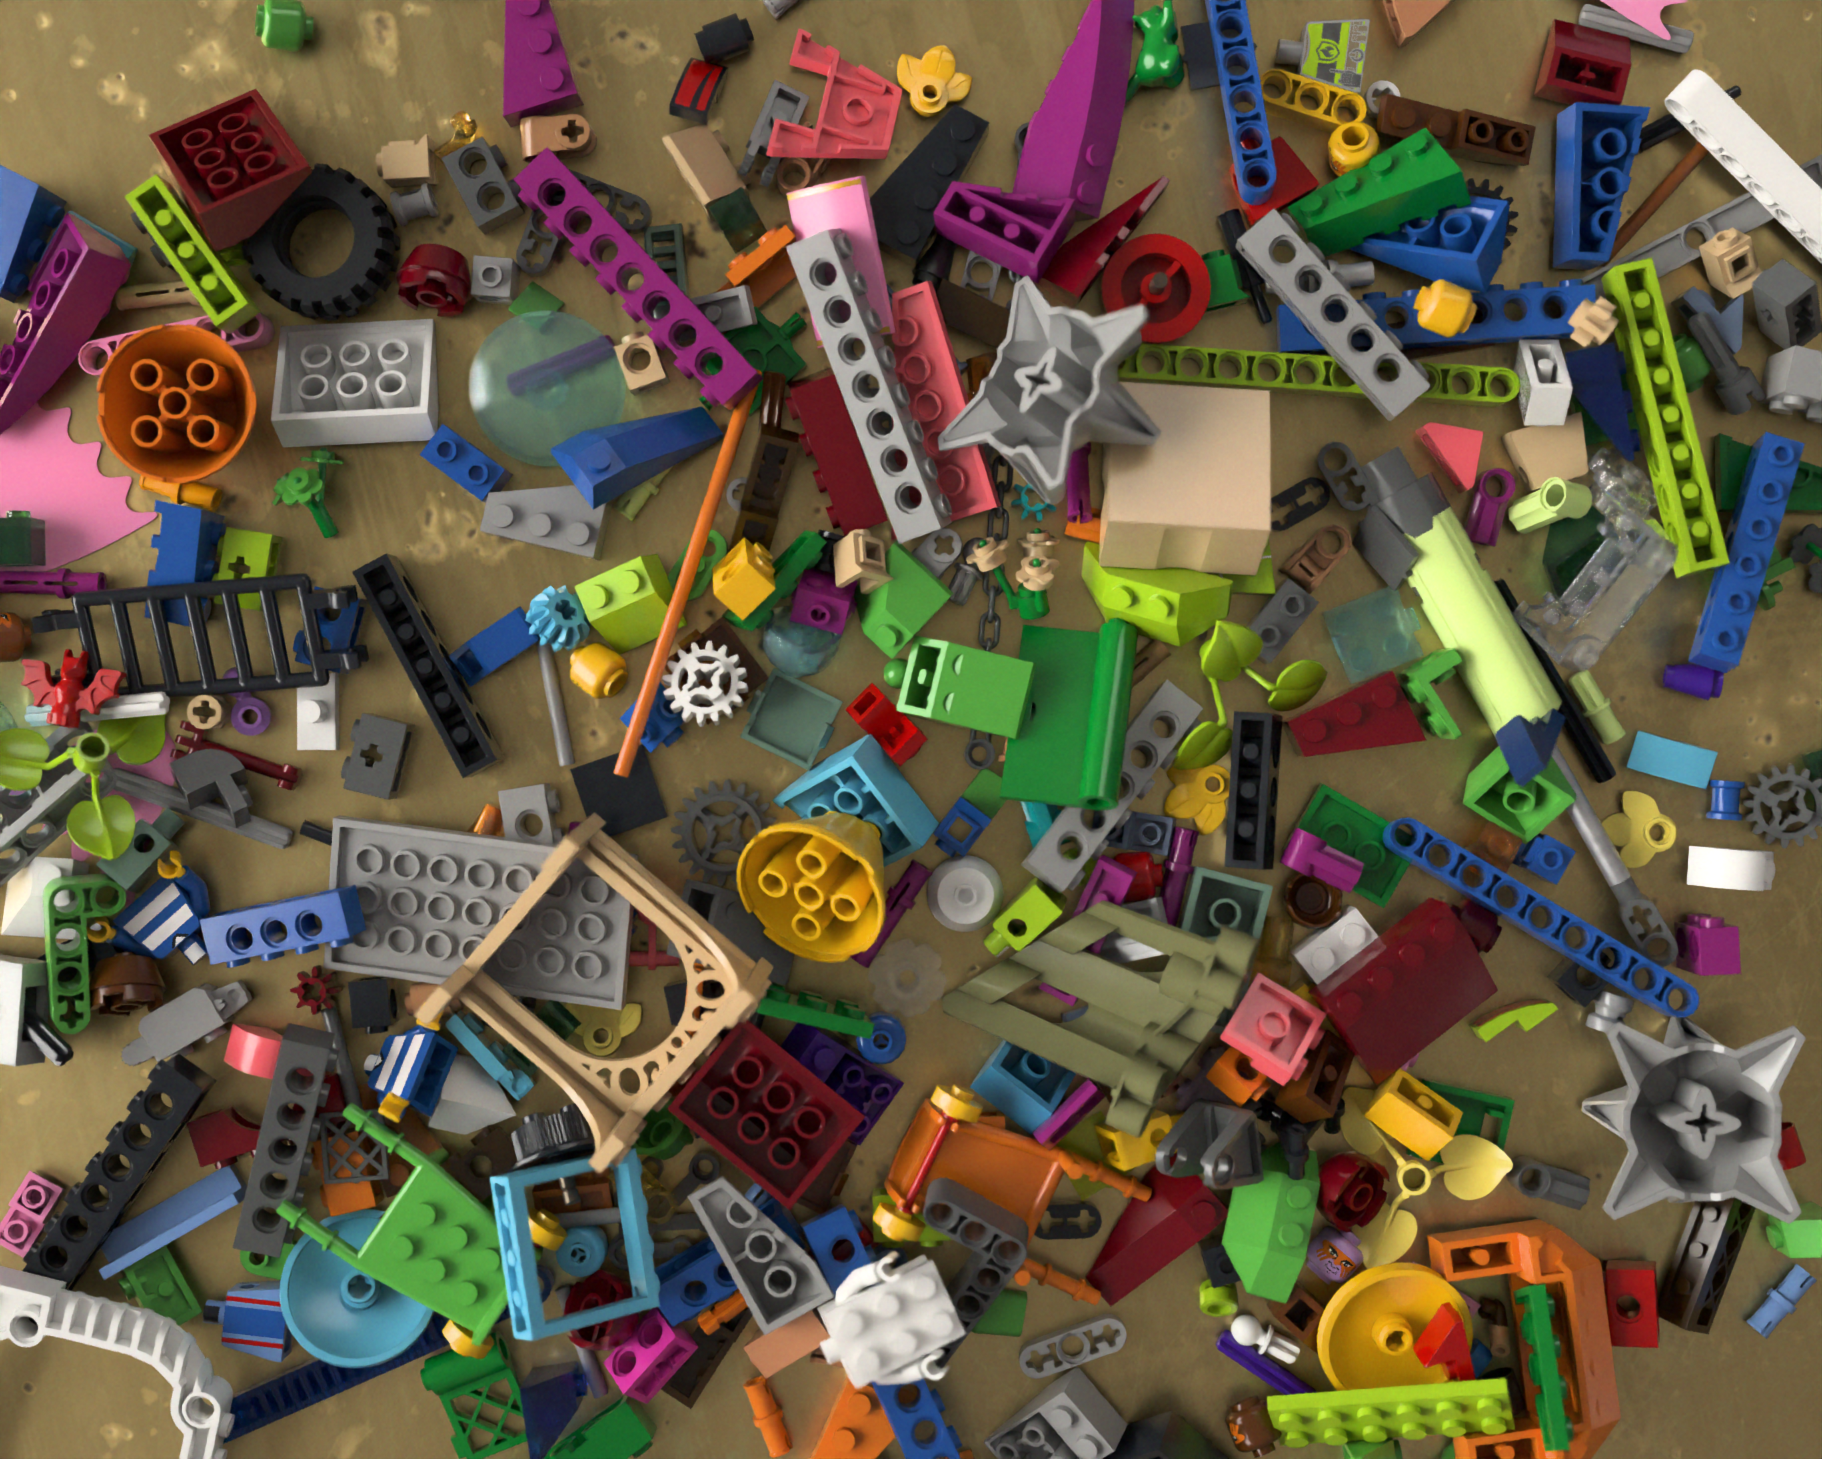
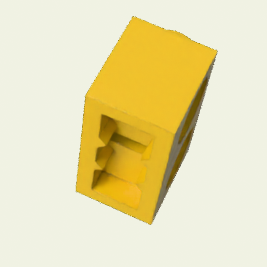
(744, 577)

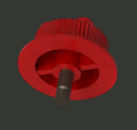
(1162, 277)

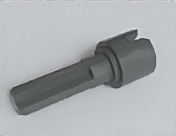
(1733, 381)

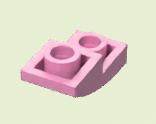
(29, 1213)

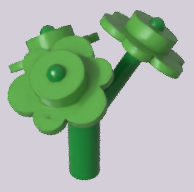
(304, 485)

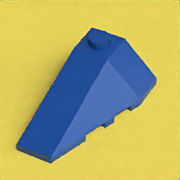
(1455, 246)
(625, 454)

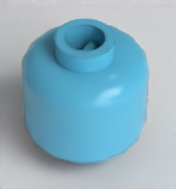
(585, 1261)

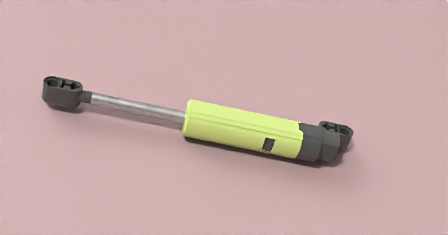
(1493, 649)

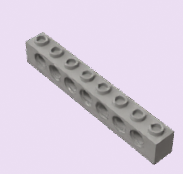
(852, 372)

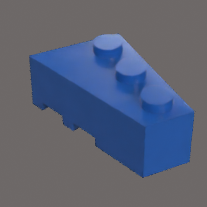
(26, 222)
(185, 553)

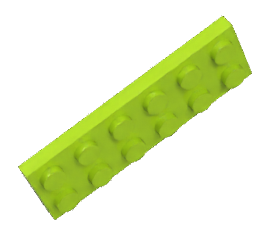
(1392, 1413)

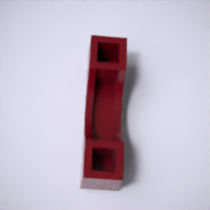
(228, 1133)

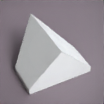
(469, 1099)

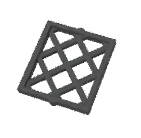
(357, 1176)

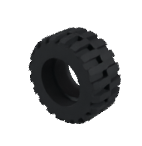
(363, 270)

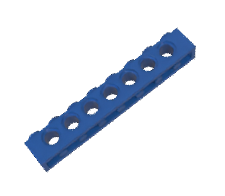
(1495, 326)
(821, 1234)

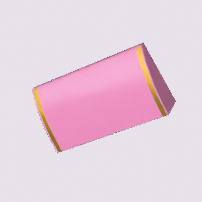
(848, 207)

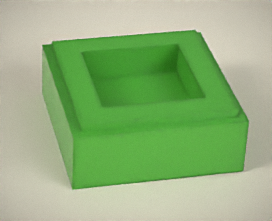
(985, 792)

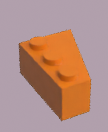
(856, 1424)

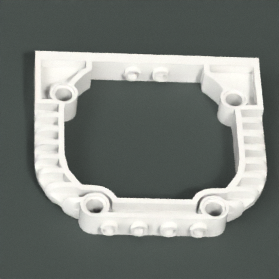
(130, 1332)

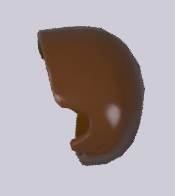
(1312, 902)

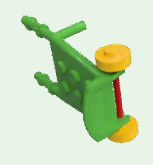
(434, 1243)

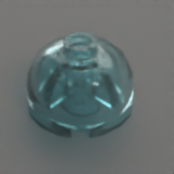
(796, 647)

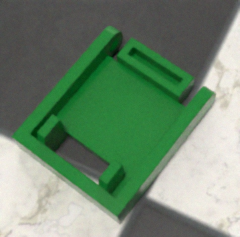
(1473, 1105)

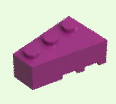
(536, 63)
(1005, 226)

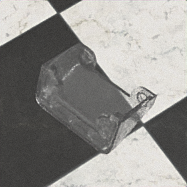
(1606, 591)

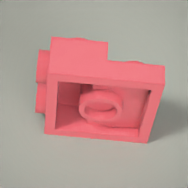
(1274, 1029)

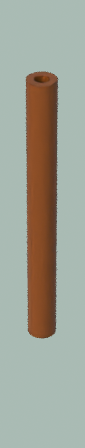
(1657, 198)

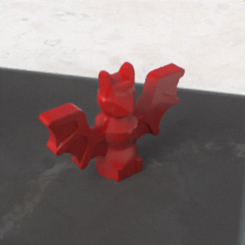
(69, 695)

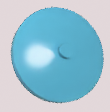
(342, 1311)

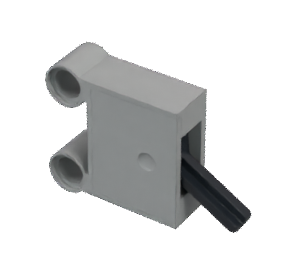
(24, 1015)

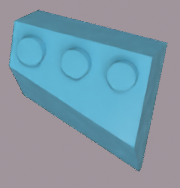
(870, 787)

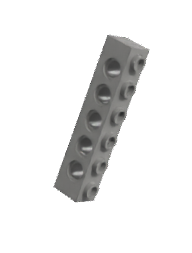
(1309, 308)
(1180, 715)

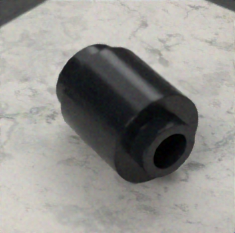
(724, 38)

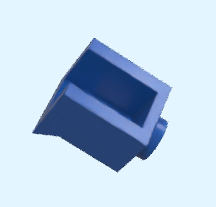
(970, 815)
(1544, 858)

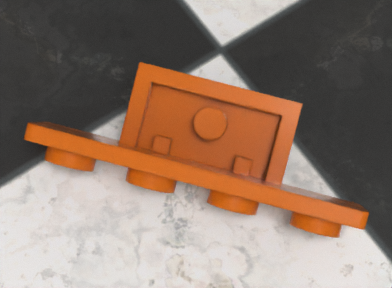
(766, 268)

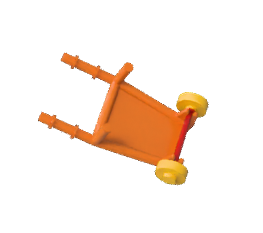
(994, 1163)

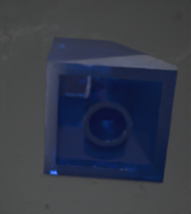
(549, 1402)

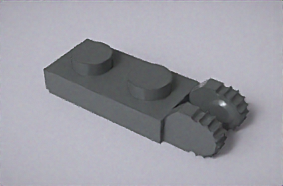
(781, 103)

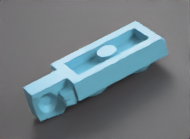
(489, 1055)

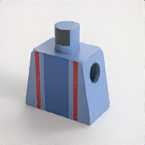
(252, 1320)

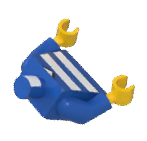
(162, 917)
(410, 1070)

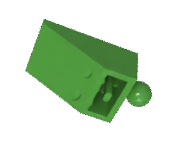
(962, 686)

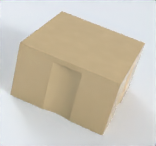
(1198, 491)

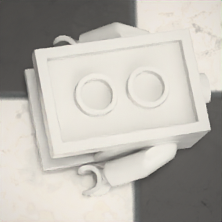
(889, 1321)

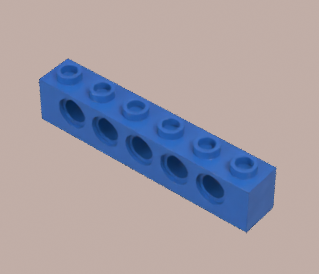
(1749, 549)

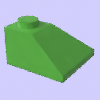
(903, 604)

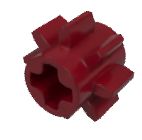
(306, 987)

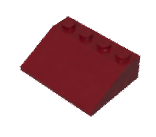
(231, 166)
(1405, 989)
(766, 1113)

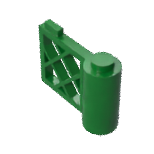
(455, 1375)

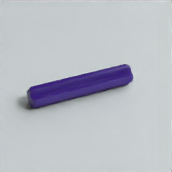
(1262, 1366)

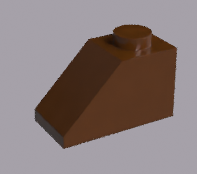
(1321, 1082)

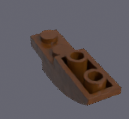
(1461, 133)

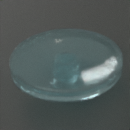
(544, 383)

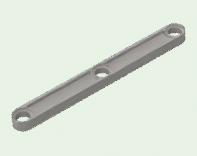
(1672, 249)

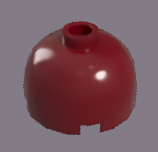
(1351, 1189)
(595, 1291)

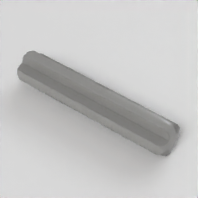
(1614, 22)

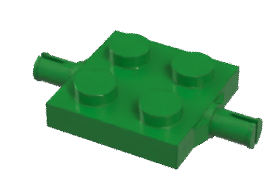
(766, 349)

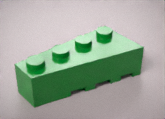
(1393, 188)
(611, 1434)

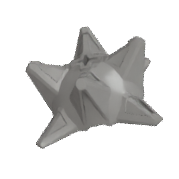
(1054, 390)
(1698, 1119)

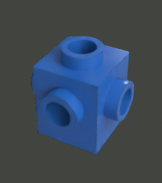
(662, 723)

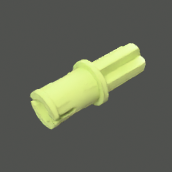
(1596, 707)

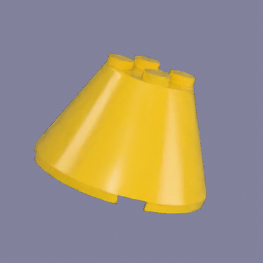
(816, 885)

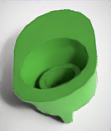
(663, 1135)

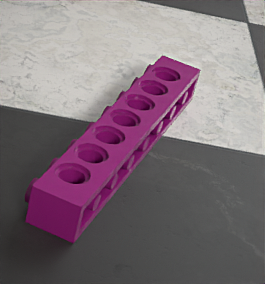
(547, 176)

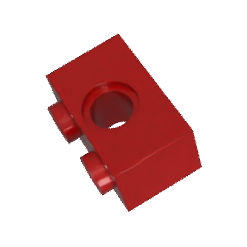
(1637, 1280)

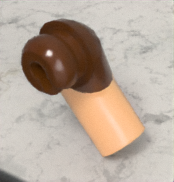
(1498, 1326)

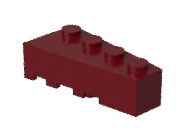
(837, 452)

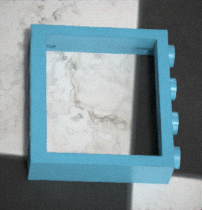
(519, 1253)

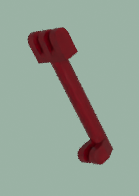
(288, 775)

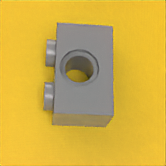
(535, 799)

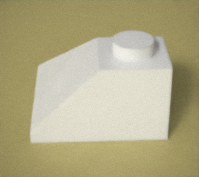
(25, 891)

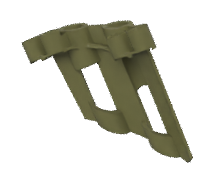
(1137, 1023)

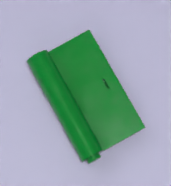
(1078, 731)

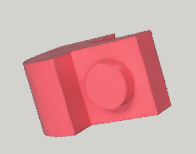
(255, 1050)

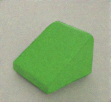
(535, 299)

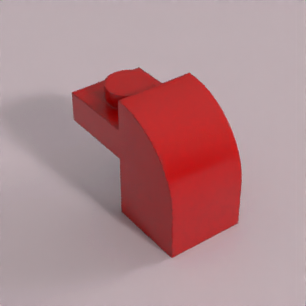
(890, 728)

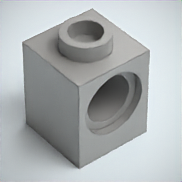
(495, 279)

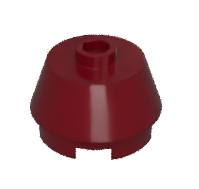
(436, 279)

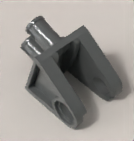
(1213, 1140)

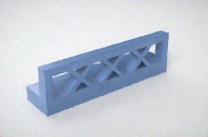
(172, 1218)

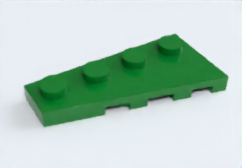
(1542, 1365)

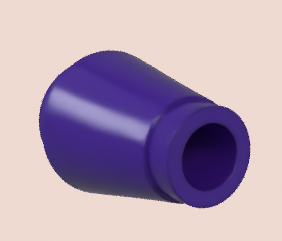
(1693, 680)

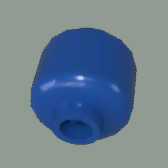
(893, 1028)

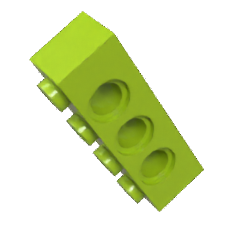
(192, 254)

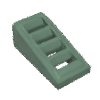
(667, 233)

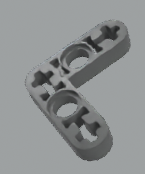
(529, 245)

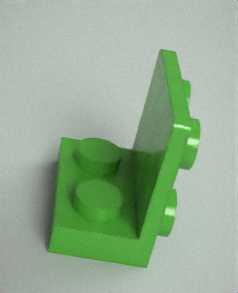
(1417, 688)

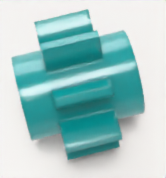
(1023, 500)

